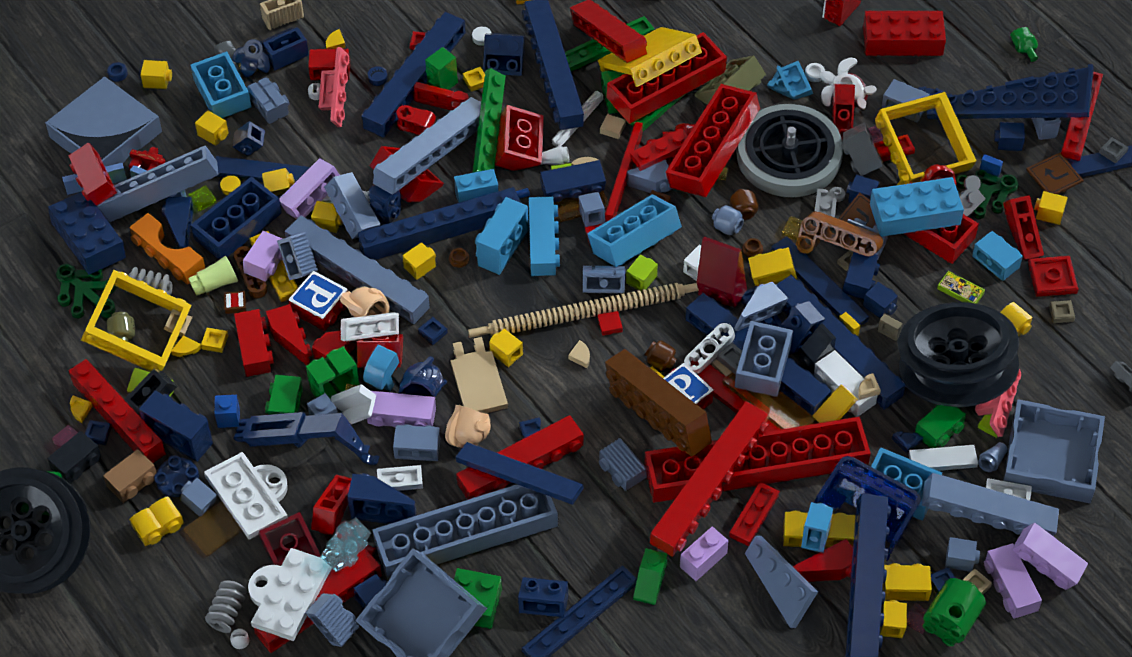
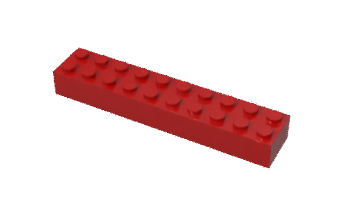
(776, 457)

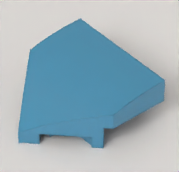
(790, 81)

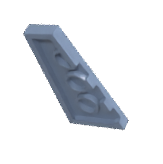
(784, 583)

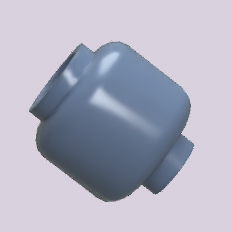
(728, 220)

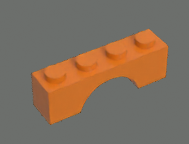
(181, 262)

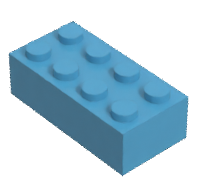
(916, 206)
(634, 230)

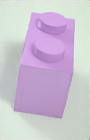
(263, 257)
(703, 553)

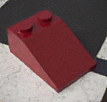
(721, 272)
(285, 535)

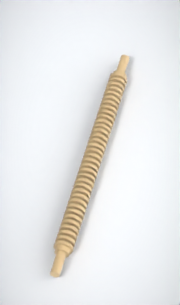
(584, 309)

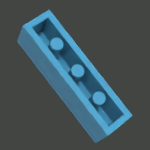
(543, 236)

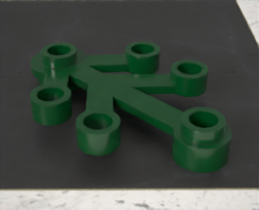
(1005, 185)
(81, 289)

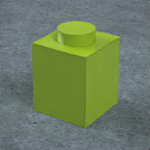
(641, 273)

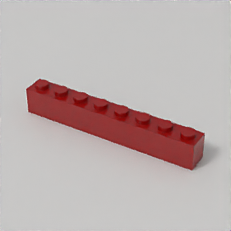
(709, 479)

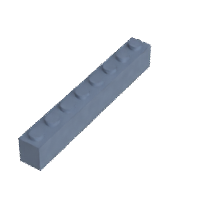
(428, 147)
(361, 271)

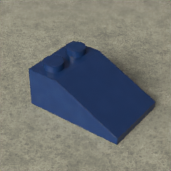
(377, 501)

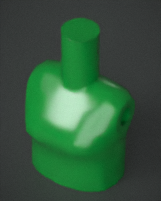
(1025, 42)

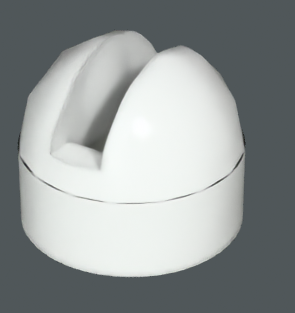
(315, 96)
(239, 641)

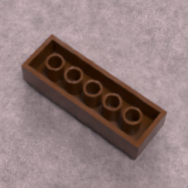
(658, 402)

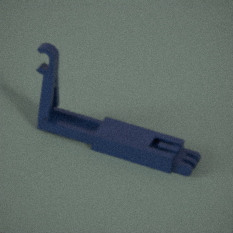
(295, 427)

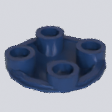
(174, 475)

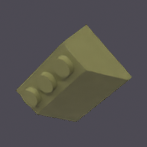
(739, 73)

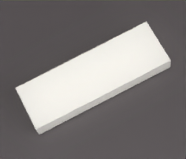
(369, 326)
(946, 457)

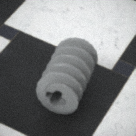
(157, 283)
(225, 606)

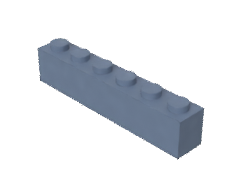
(160, 183)
(987, 505)

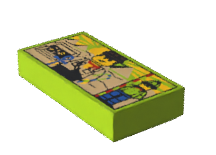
(960, 288)

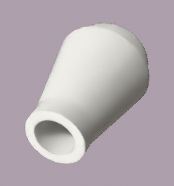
(556, 156)

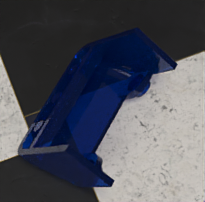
(855, 477)

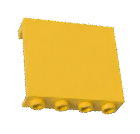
(665, 50)

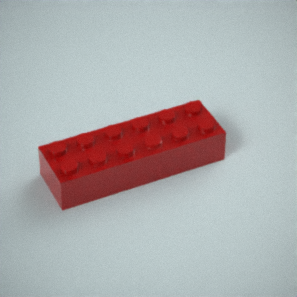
(639, 101)
(713, 140)

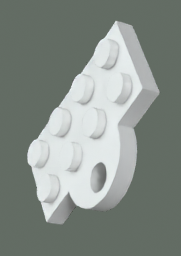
(249, 493)
(287, 593)

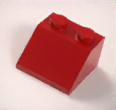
(366, 347)

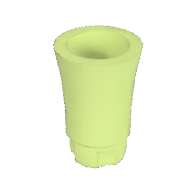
(213, 277)

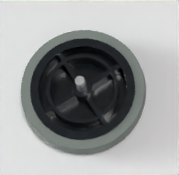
(790, 151)

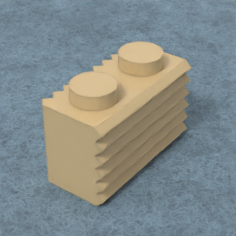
(280, 12)

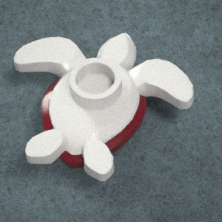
(844, 77)

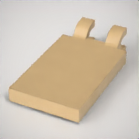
(478, 378)

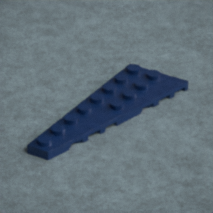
(1042, 97)

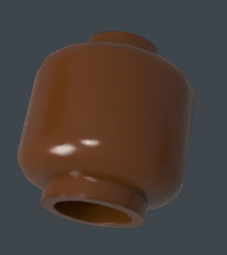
(745, 202)
(660, 355)

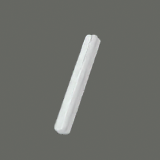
(588, 107)

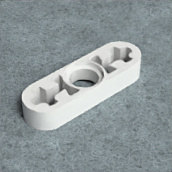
(709, 357)

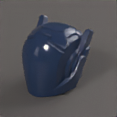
(422, 379)

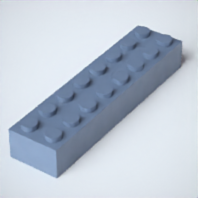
(466, 526)

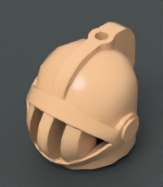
(362, 302)
(467, 426)

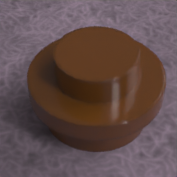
(752, 247)
(459, 258)

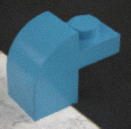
(380, 368)

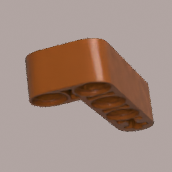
(865, 241)

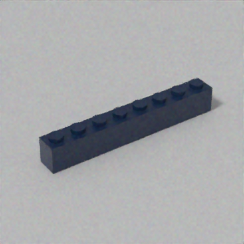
(554, 64)
(400, 89)
(431, 226)
(847, 344)
(796, 382)
(867, 576)

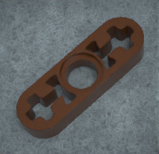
(249, 280)

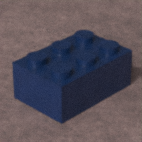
(177, 425)

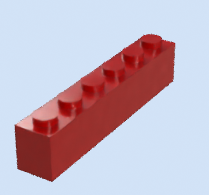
(608, 31)
(116, 411)
(536, 450)
(338, 583)

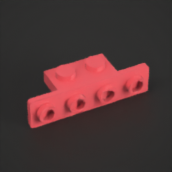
(333, 88)
(999, 408)

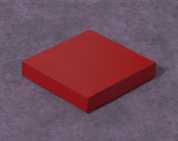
(1053, 276)

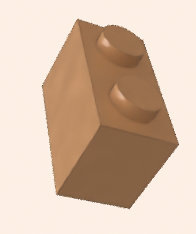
(130, 476)

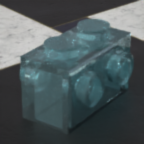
(346, 544)

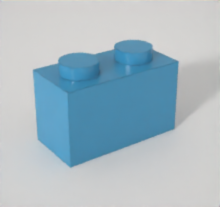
(475, 185)
(997, 255)
(817, 527)

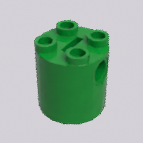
(954, 611)

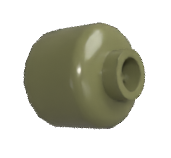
(121, 326)

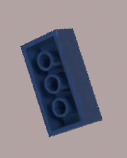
(236, 218)
(87, 232)

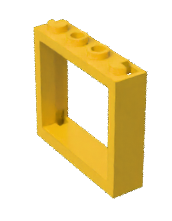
(949, 122)
(123, 348)

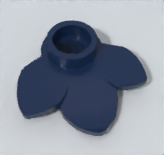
(252, 61)

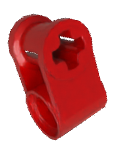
(416, 120)

